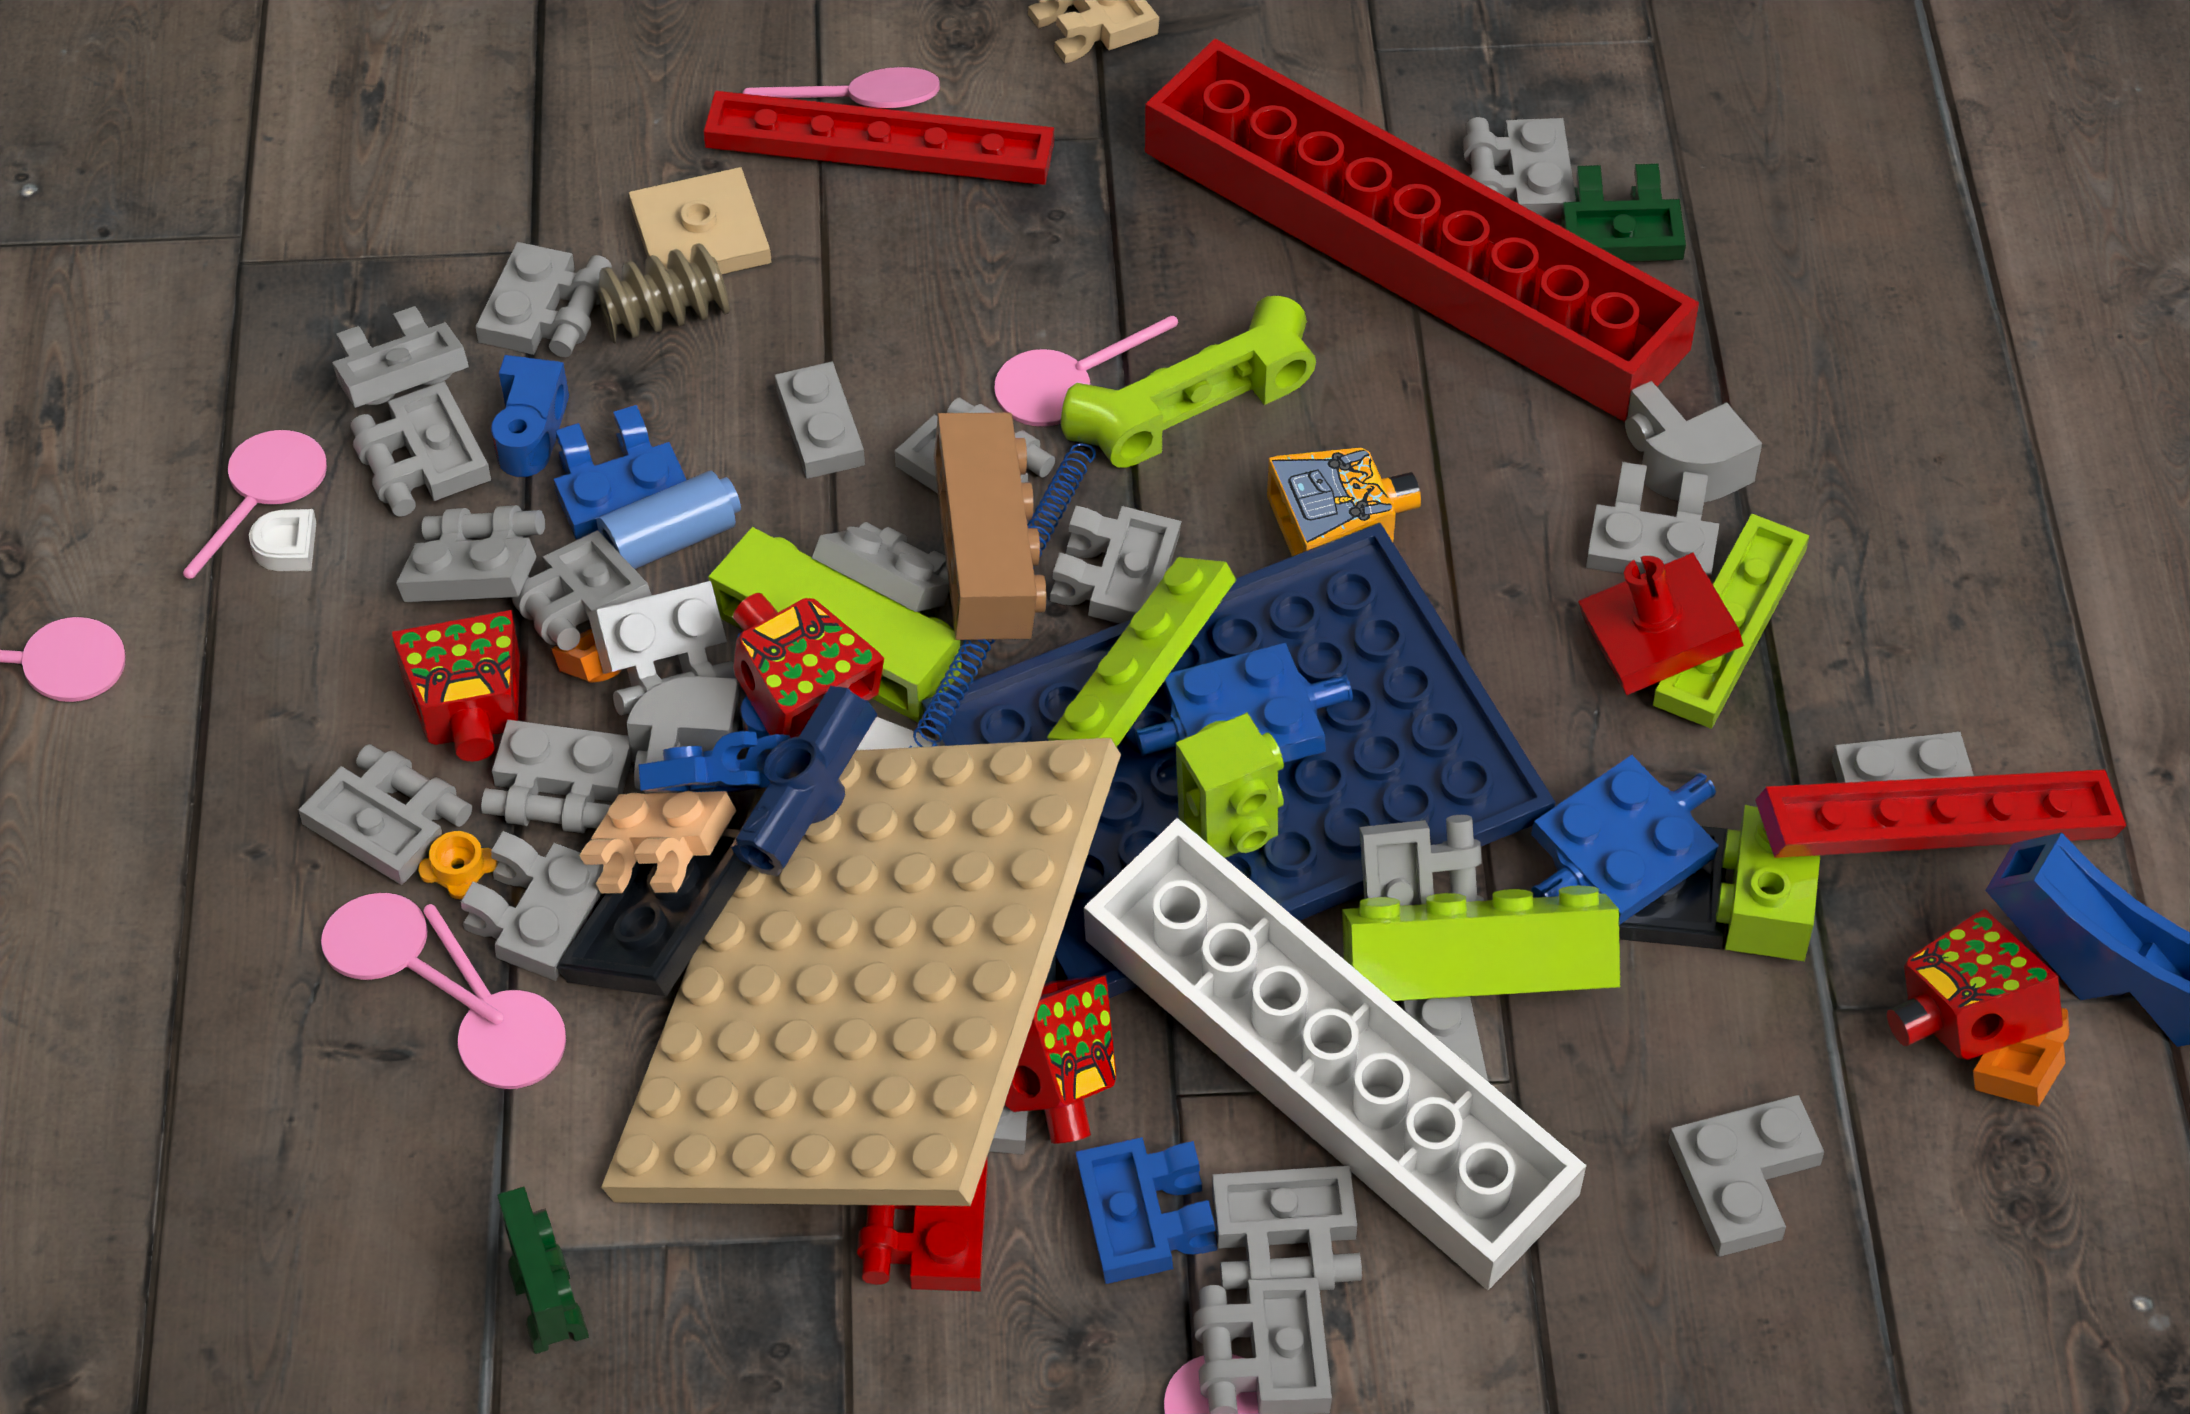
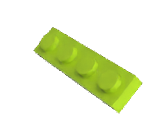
(1750, 589)
(1146, 651)

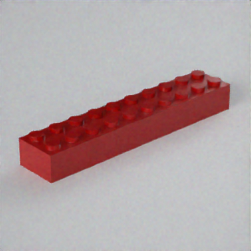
(1420, 228)

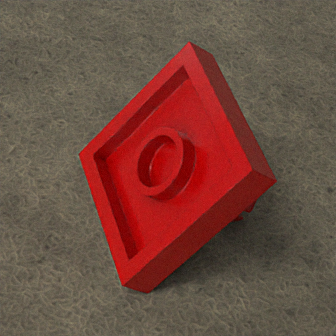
(1660, 621)

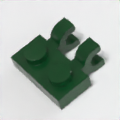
(1629, 229)
(540, 1273)

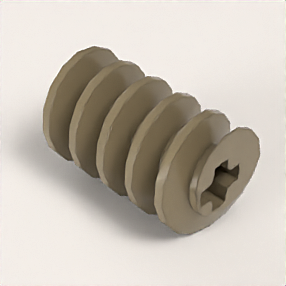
(661, 291)

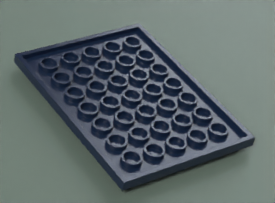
(1404, 750)

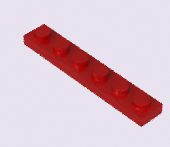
(879, 137)
(1938, 812)

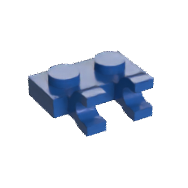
(603, 488)
(713, 770)
(1126, 1213)

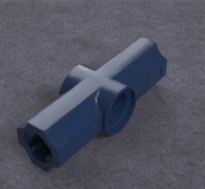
(804, 780)

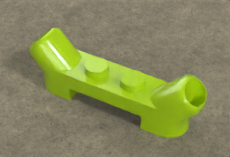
(1131, 420)

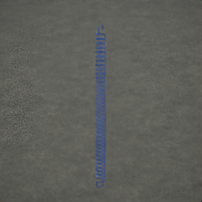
(976, 647)

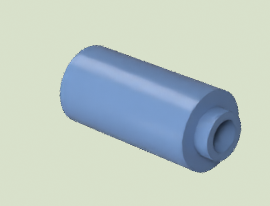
(671, 519)

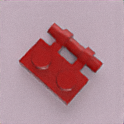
(942, 1249)

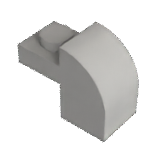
(1707, 445)
(680, 715)

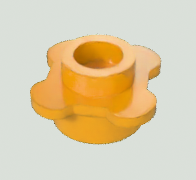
(455, 849)

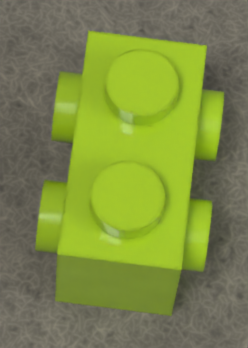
(1230, 785)
(1770, 897)

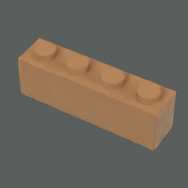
(986, 526)

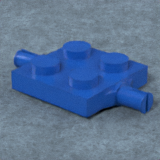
(1255, 683)
(1626, 837)

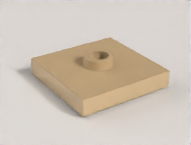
(706, 211)

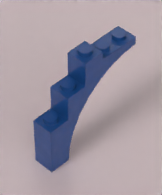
(2095, 930)

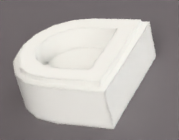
(284, 540)

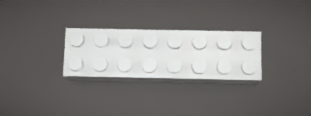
(1334, 1053)

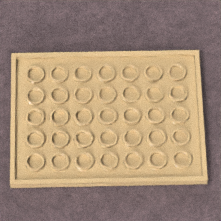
(875, 994)

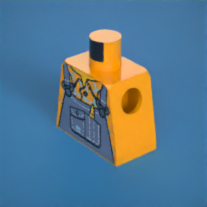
(1334, 495)

